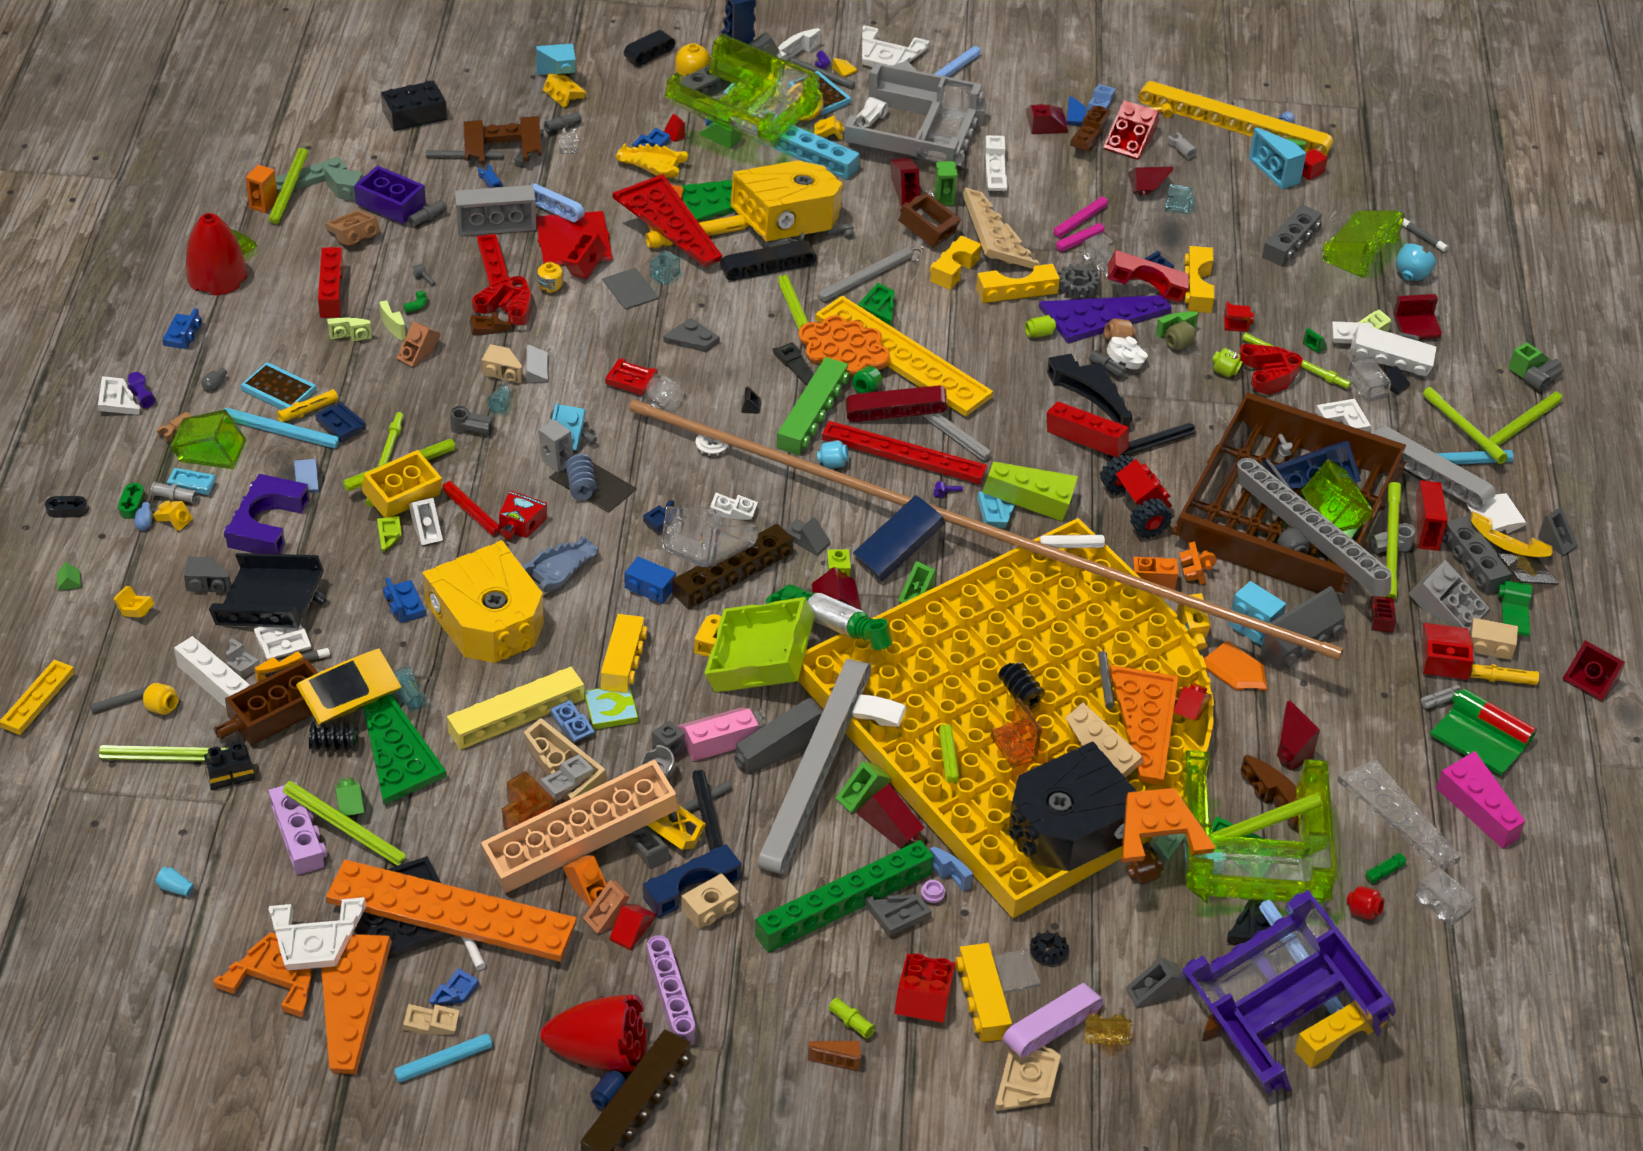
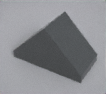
(1557, 532)

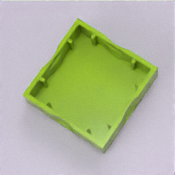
(760, 645)

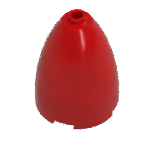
(214, 257)
(600, 1033)

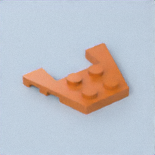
(1160, 814)
(266, 963)

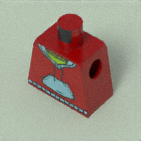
(521, 515)

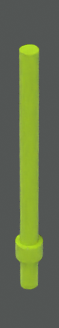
(1329, 376)
(394, 431)

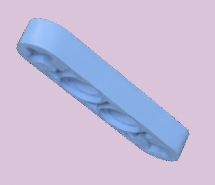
(571, 210)

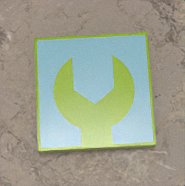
(610, 708)

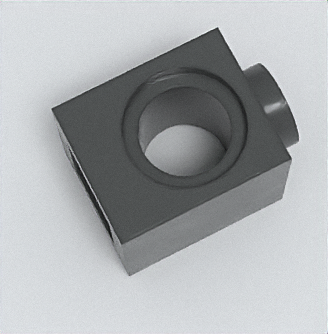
(670, 737)

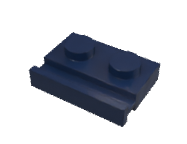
(340, 421)

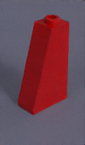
(1430, 515)

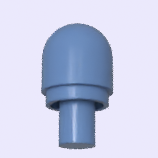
(1287, 116)
(143, 517)

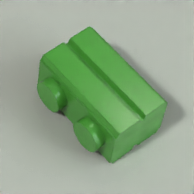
(945, 182)

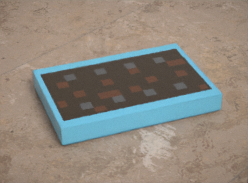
(832, 95)
(278, 386)

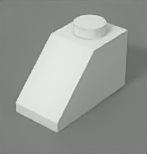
(425, 521)

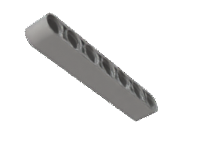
(1438, 469)

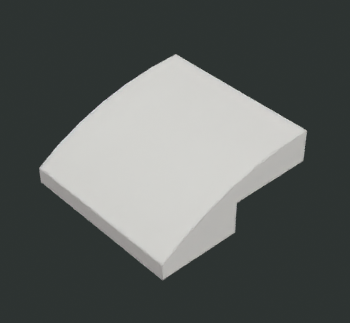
(1502, 512)
(281, 641)

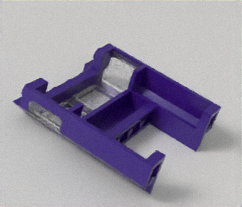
(1282, 979)

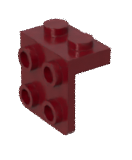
(1416, 315)

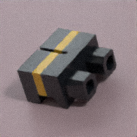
(222, 762)

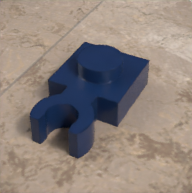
(656, 516)

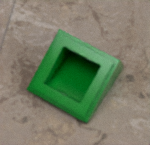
(1314, 341)

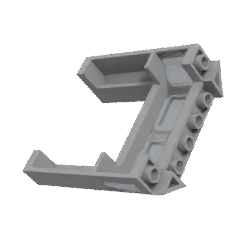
(951, 111)

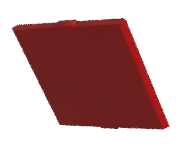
(558, 234)

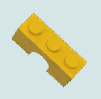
(947, 269)

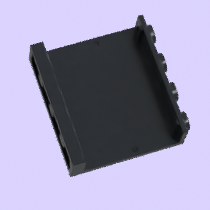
(269, 591)

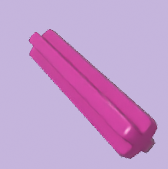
(1079, 237)

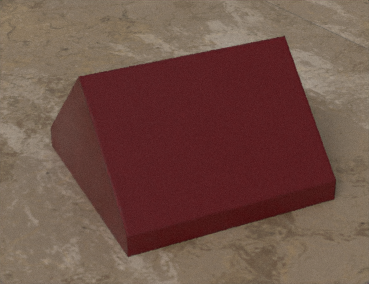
(837, 586)
(1594, 670)

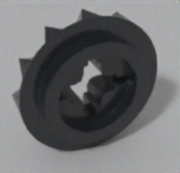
(1055, 955)

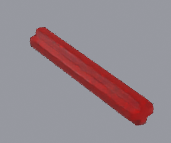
(471, 508)

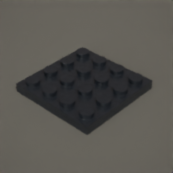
(404, 936)

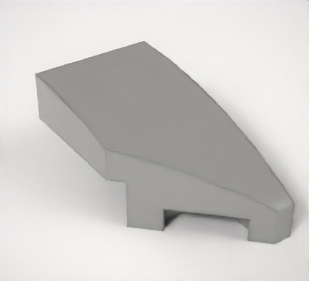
(240, 660)

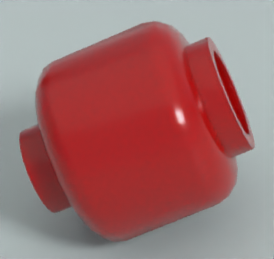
(1365, 903)

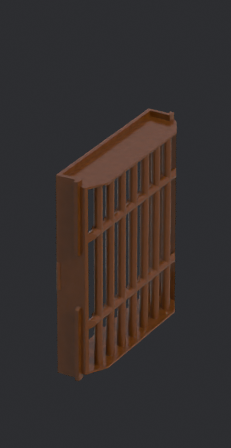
(1305, 432)

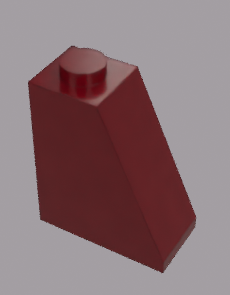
(905, 179)
(891, 817)

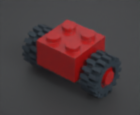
(1145, 490)

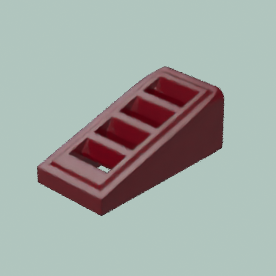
(1382, 614)

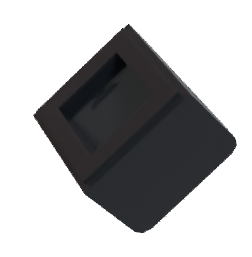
(1398, 380)

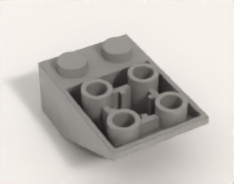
(1448, 597)

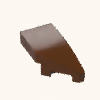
(488, 325)

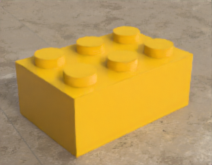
(401, 483)

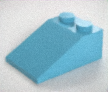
(1277, 158)

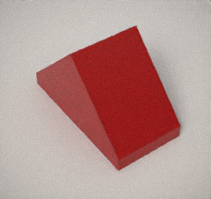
(631, 925)

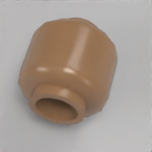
(1119, 328)

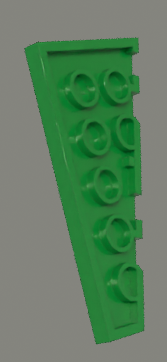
(708, 199)
(399, 751)

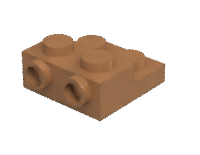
(353, 227)

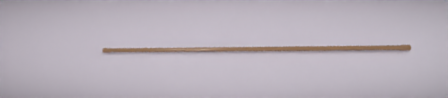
(1323, 648)

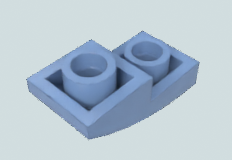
(571, 722)

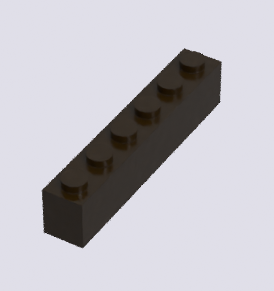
(639, 1094)

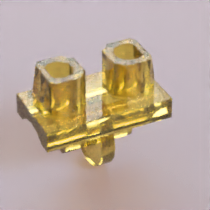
(1107, 1030)

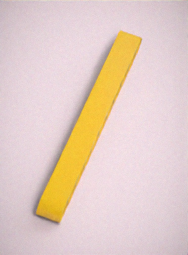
(1230, 116)

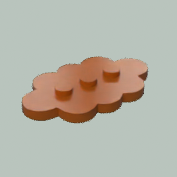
(844, 343)

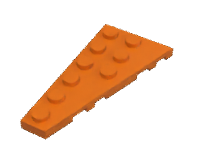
(1147, 714)

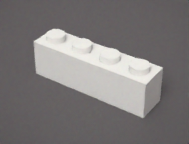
(1393, 350)
(208, 670)

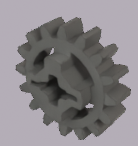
(1078, 280)

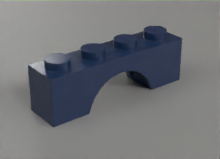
(663, 891)

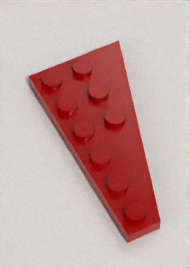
(665, 212)

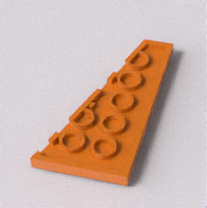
(350, 999)

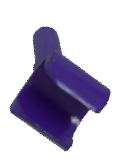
(941, 489)

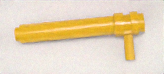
(712, 228)

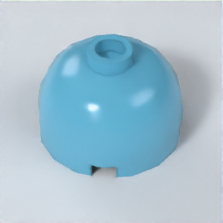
(1414, 263)

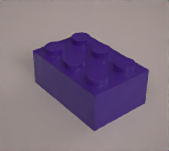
(390, 194)

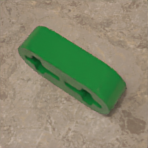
(126, 500)

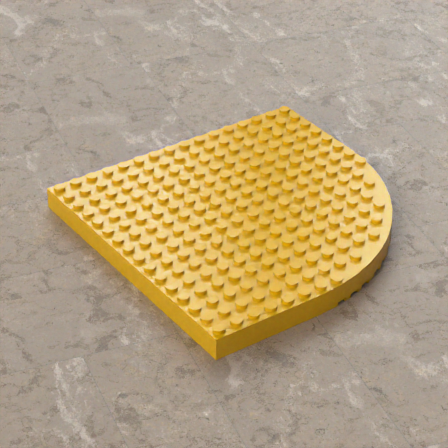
(947, 673)

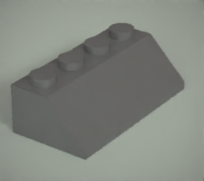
(1316, 618)

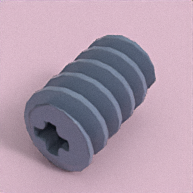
(581, 476)

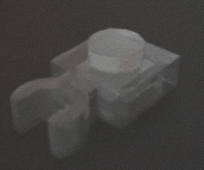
(568, 142)

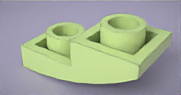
(355, 328)

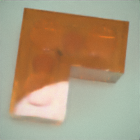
(526, 800)

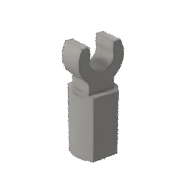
(1182, 146)

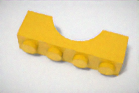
(996, 287)
(1200, 293)
(1322, 1039)

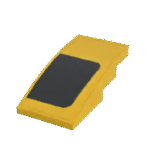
(348, 686)

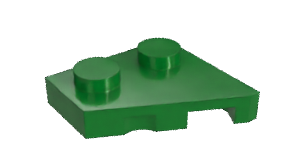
(879, 303)

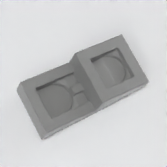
(569, 776)

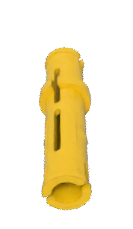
(299, 409)
(1511, 675)

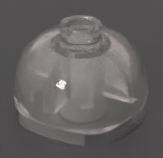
(664, 394)

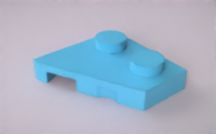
(994, 510)

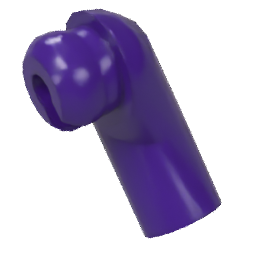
(824, 61)

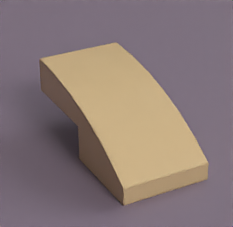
(428, 1021)

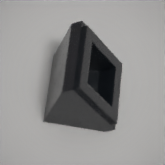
(750, 402)

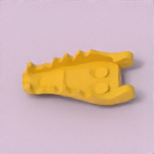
(653, 159)

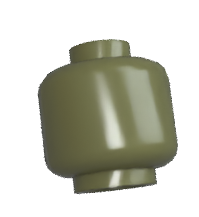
(1180, 335)

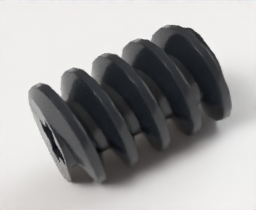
(1021, 683)
(333, 736)

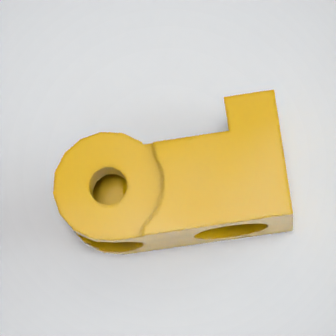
(707, 635)

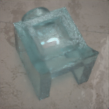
(1179, 198)

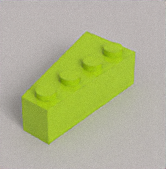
(1031, 488)

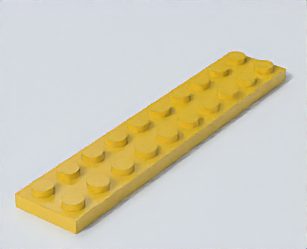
(914, 360)

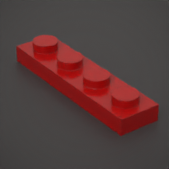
(491, 258)

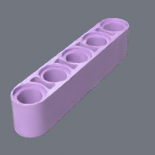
(662, 959)
(1052, 1020)

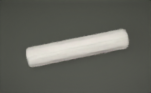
(1073, 541)

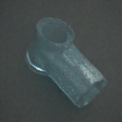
(409, 691)

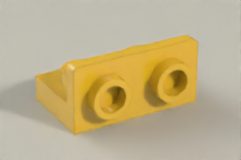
(563, 89)

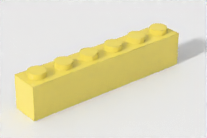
(514, 707)

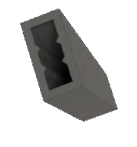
(779, 738)

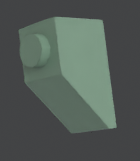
(342, 182)

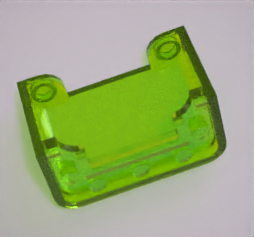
(1362, 238)

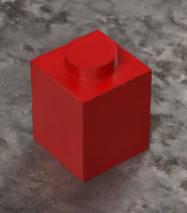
(1314, 164)

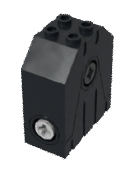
(1070, 809)

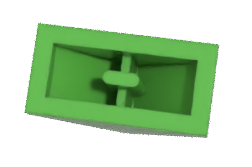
(920, 581)

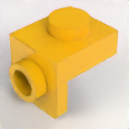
(828, 127)
(175, 512)
(133, 605)

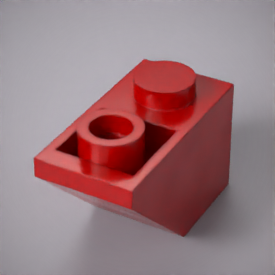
(1192, 701)

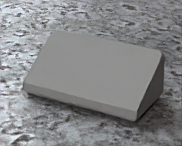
(537, 365)

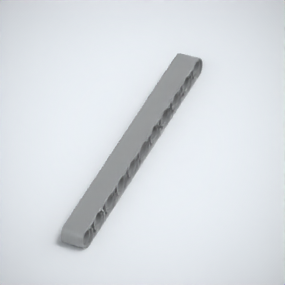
(1315, 527)
(814, 767)

